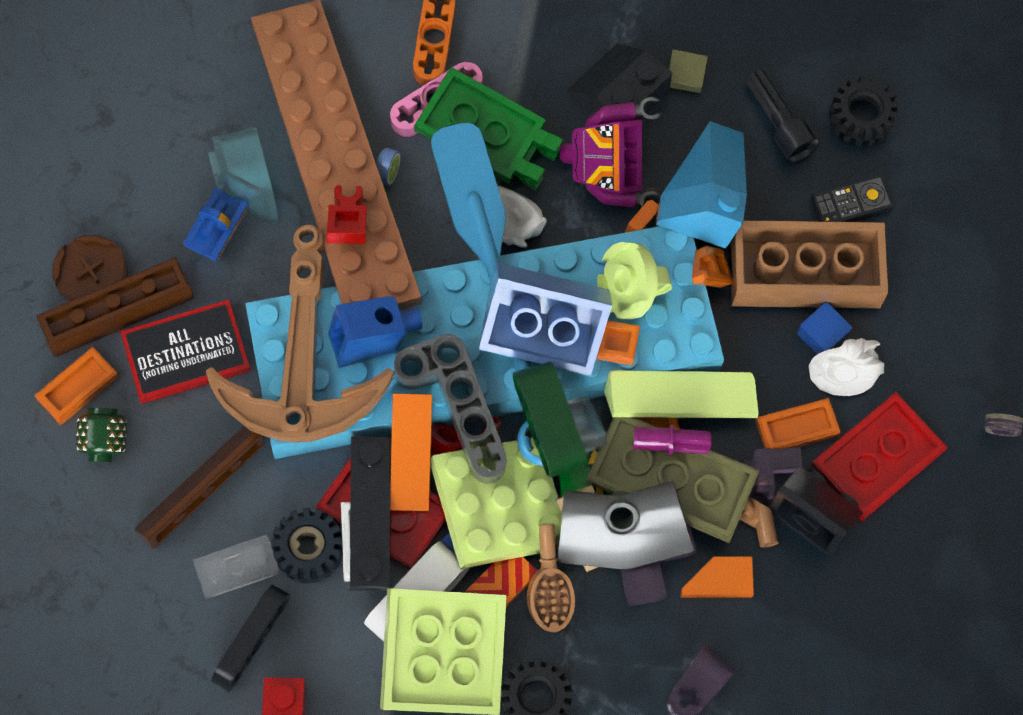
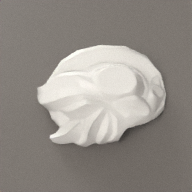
(523, 218)
(847, 368)

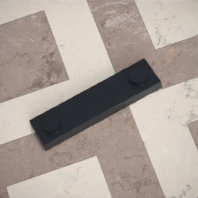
(370, 514)

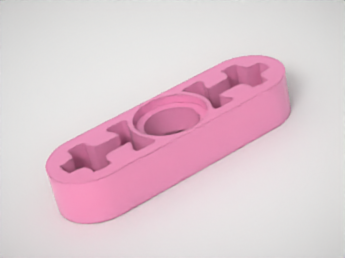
(409, 104)

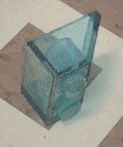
(242, 171)

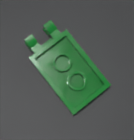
(507, 128)

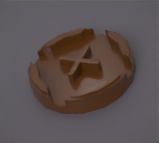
(87, 266)

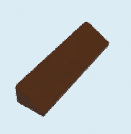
(115, 307)
(199, 486)

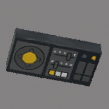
(853, 201)

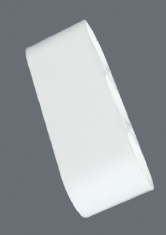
(433, 572)

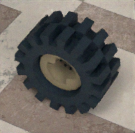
(327, 542)

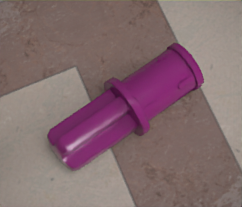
(671, 440)

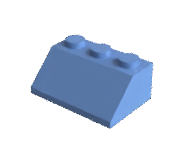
(545, 319)

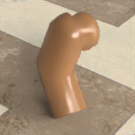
(762, 520)

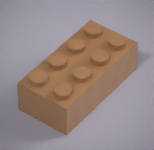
(809, 264)

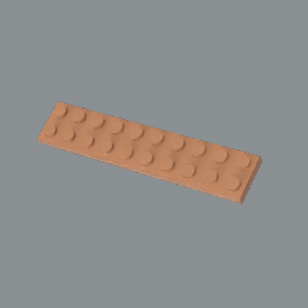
(333, 151)

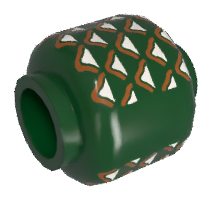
(101, 434)

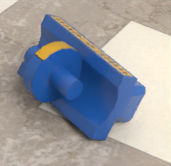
(216, 224)

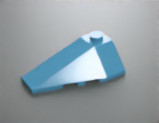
(708, 189)

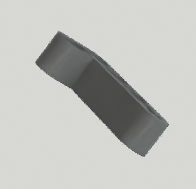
(459, 409)

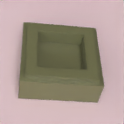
(687, 71)

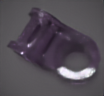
(701, 681)

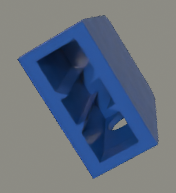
(370, 329)

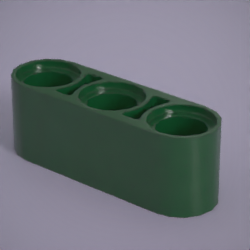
(549, 419)

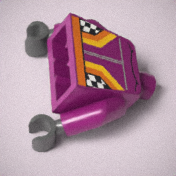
(609, 154)

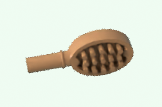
(550, 590)

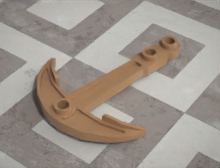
(318, 418)

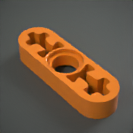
(439, 50)

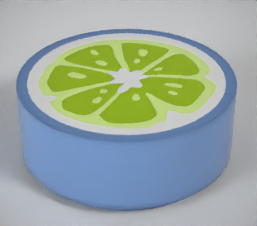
(388, 165)

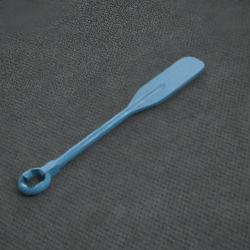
(475, 211)

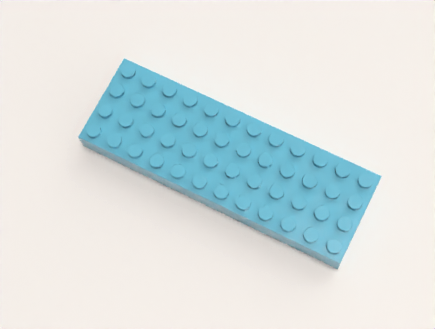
(672, 336)

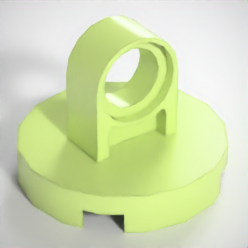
(632, 279)

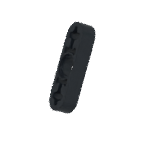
(250, 638)

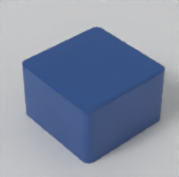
(824, 329)

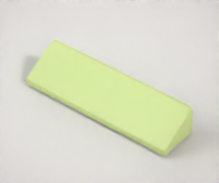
(681, 394)

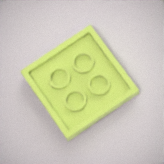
(496, 518)
(443, 652)

